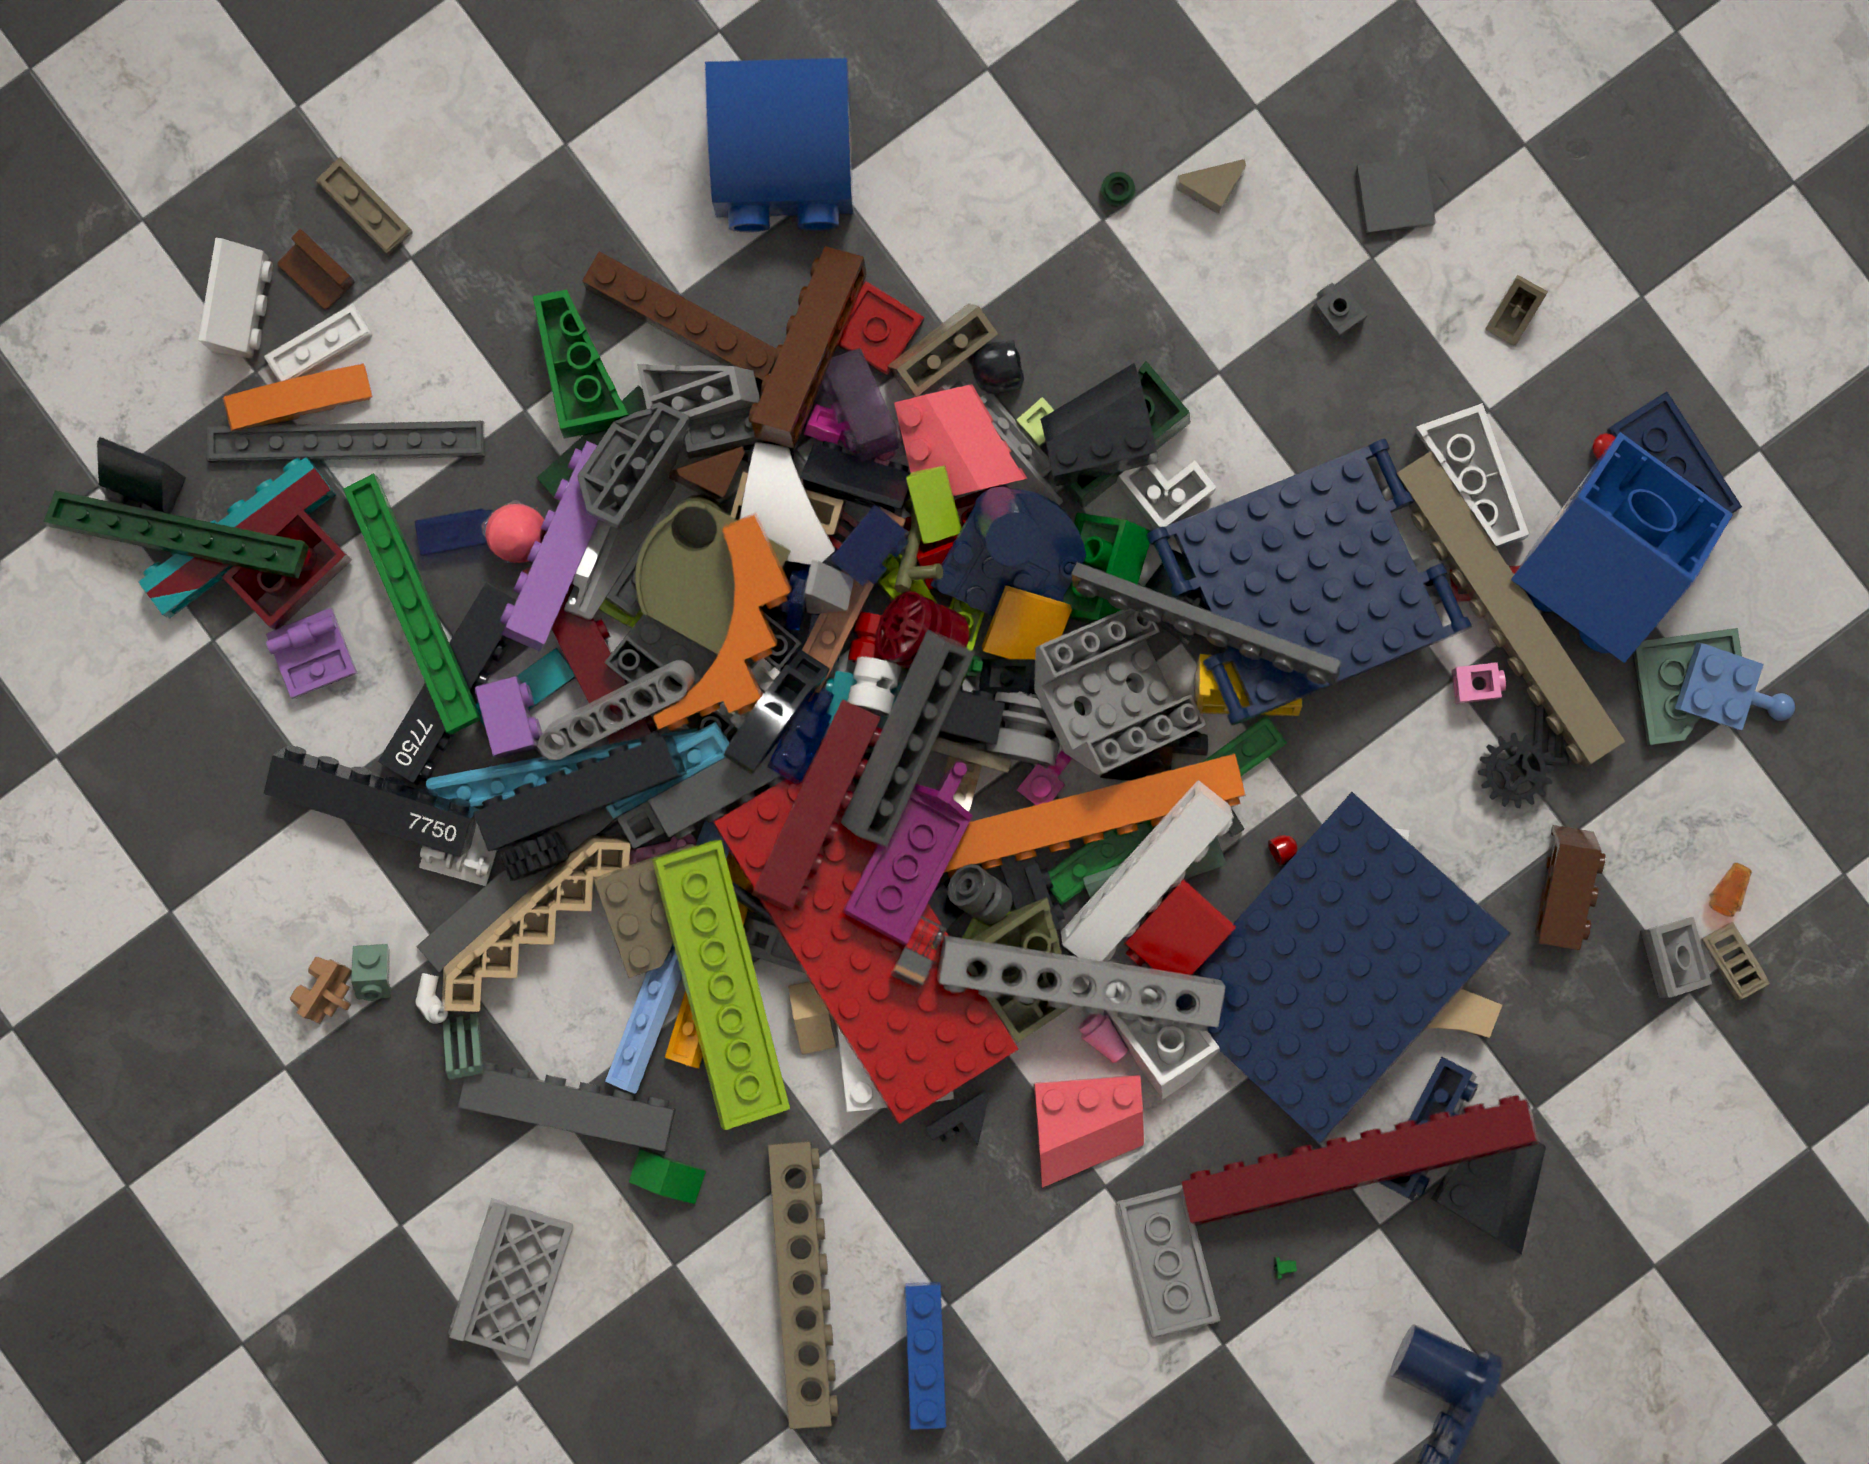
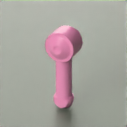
(644, 853)

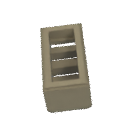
(1753, 967)

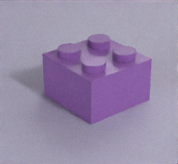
(508, 718)

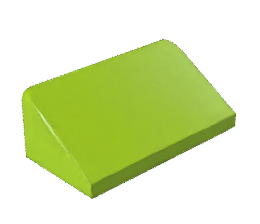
(934, 504)

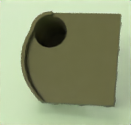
(688, 572)

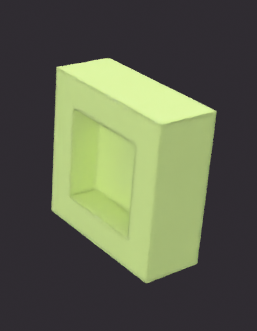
(1031, 421)

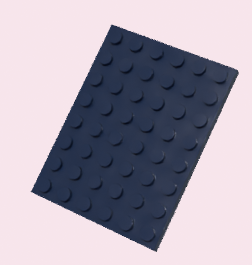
(1343, 966)

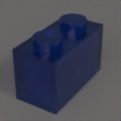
(870, 546)

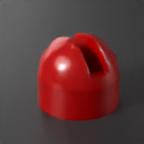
(1601, 444)
(1282, 848)

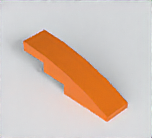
(297, 397)

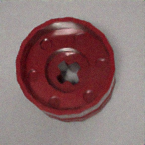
(906, 623)

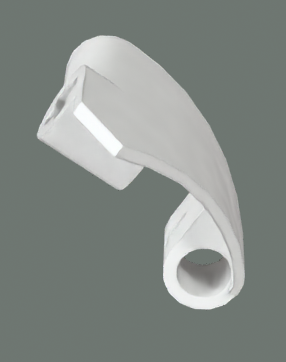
(783, 506)

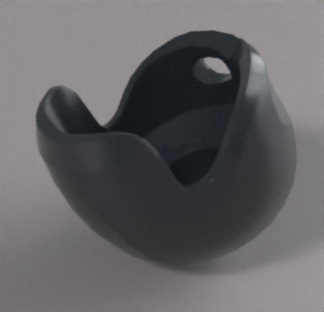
(998, 367)

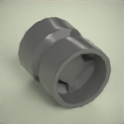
(980, 894)

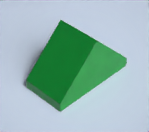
(667, 1176)

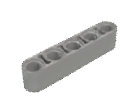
(605, 721)

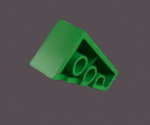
(579, 382)

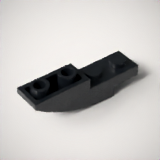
(775, 711)

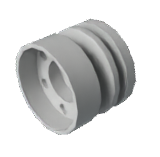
(1024, 731)

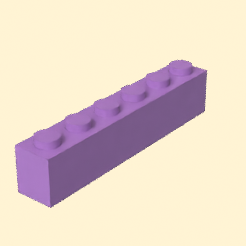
(553, 562)

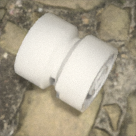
(874, 685)

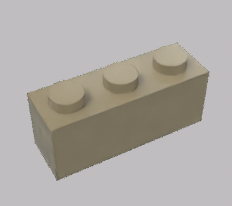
(942, 349)

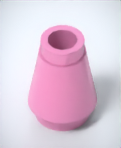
(1103, 1036)

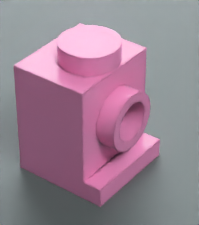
(1493, 680)

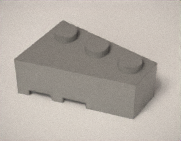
(698, 388)

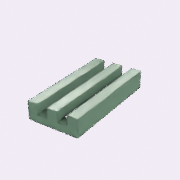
(460, 1027)

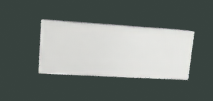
(318, 344)

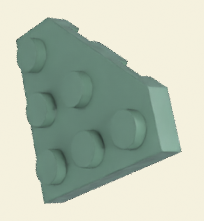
(1660, 675)

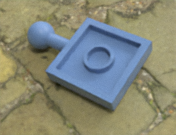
(1724, 686)

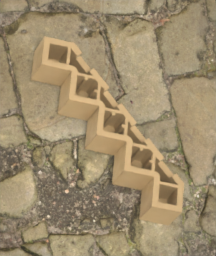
(530, 920)

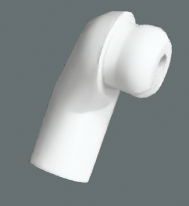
(428, 1002)

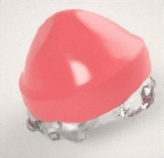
(513, 530)

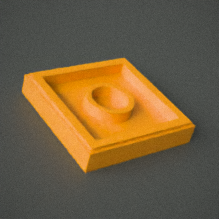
(1024, 623)

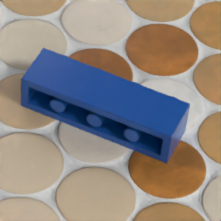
(925, 1355)

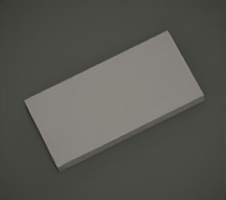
(1168, 1262)

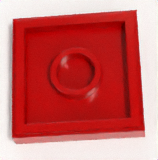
(879, 327)

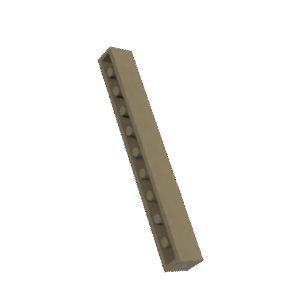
(1508, 612)

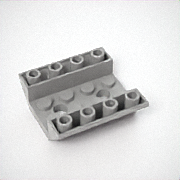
(1093, 669)

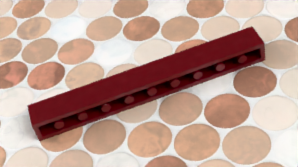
(1361, 1161)

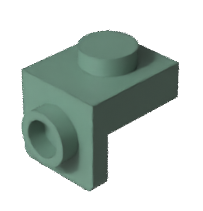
(371, 972)

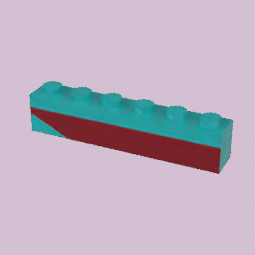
(186, 578)

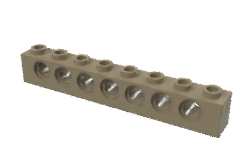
(802, 1410)

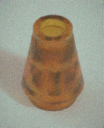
(1731, 890)

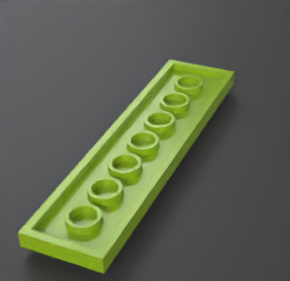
(721, 984)

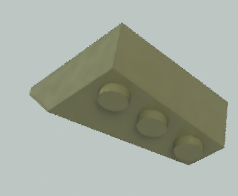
(1028, 929)

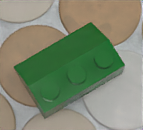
(1113, 548)

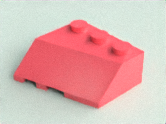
(959, 433)
(1086, 1123)

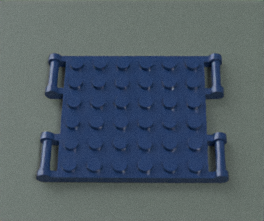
(1313, 567)

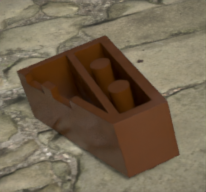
(1569, 888)

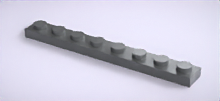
(1216, 628)

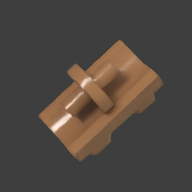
(326, 993)

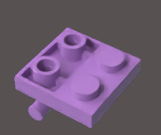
(311, 653)

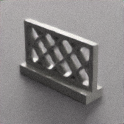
(480, 1271)

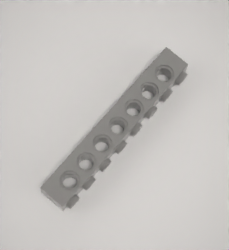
(959, 952)

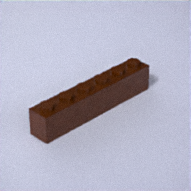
(678, 317)
(808, 347)

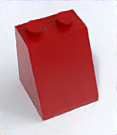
(1179, 932)

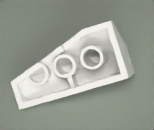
(1165, 1053)

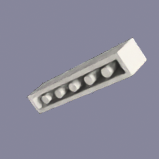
(1148, 874)

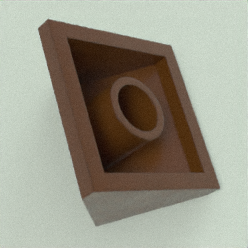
(710, 475)

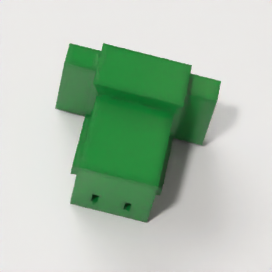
(975, 666)
(1283, 1267)

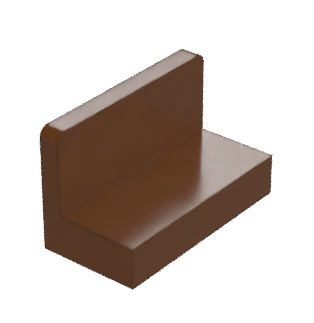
(315, 271)

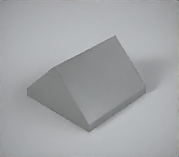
(1676, 957)

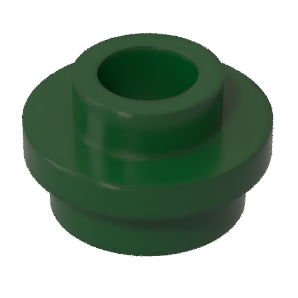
(1125, 181)

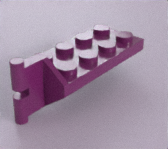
(907, 870)

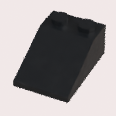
(137, 477)

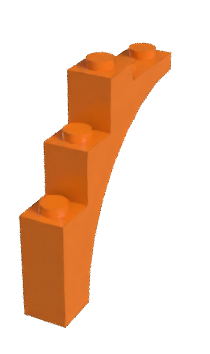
(730, 678)

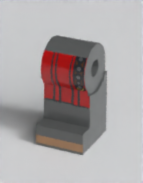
(919, 953)

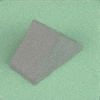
(827, 589)

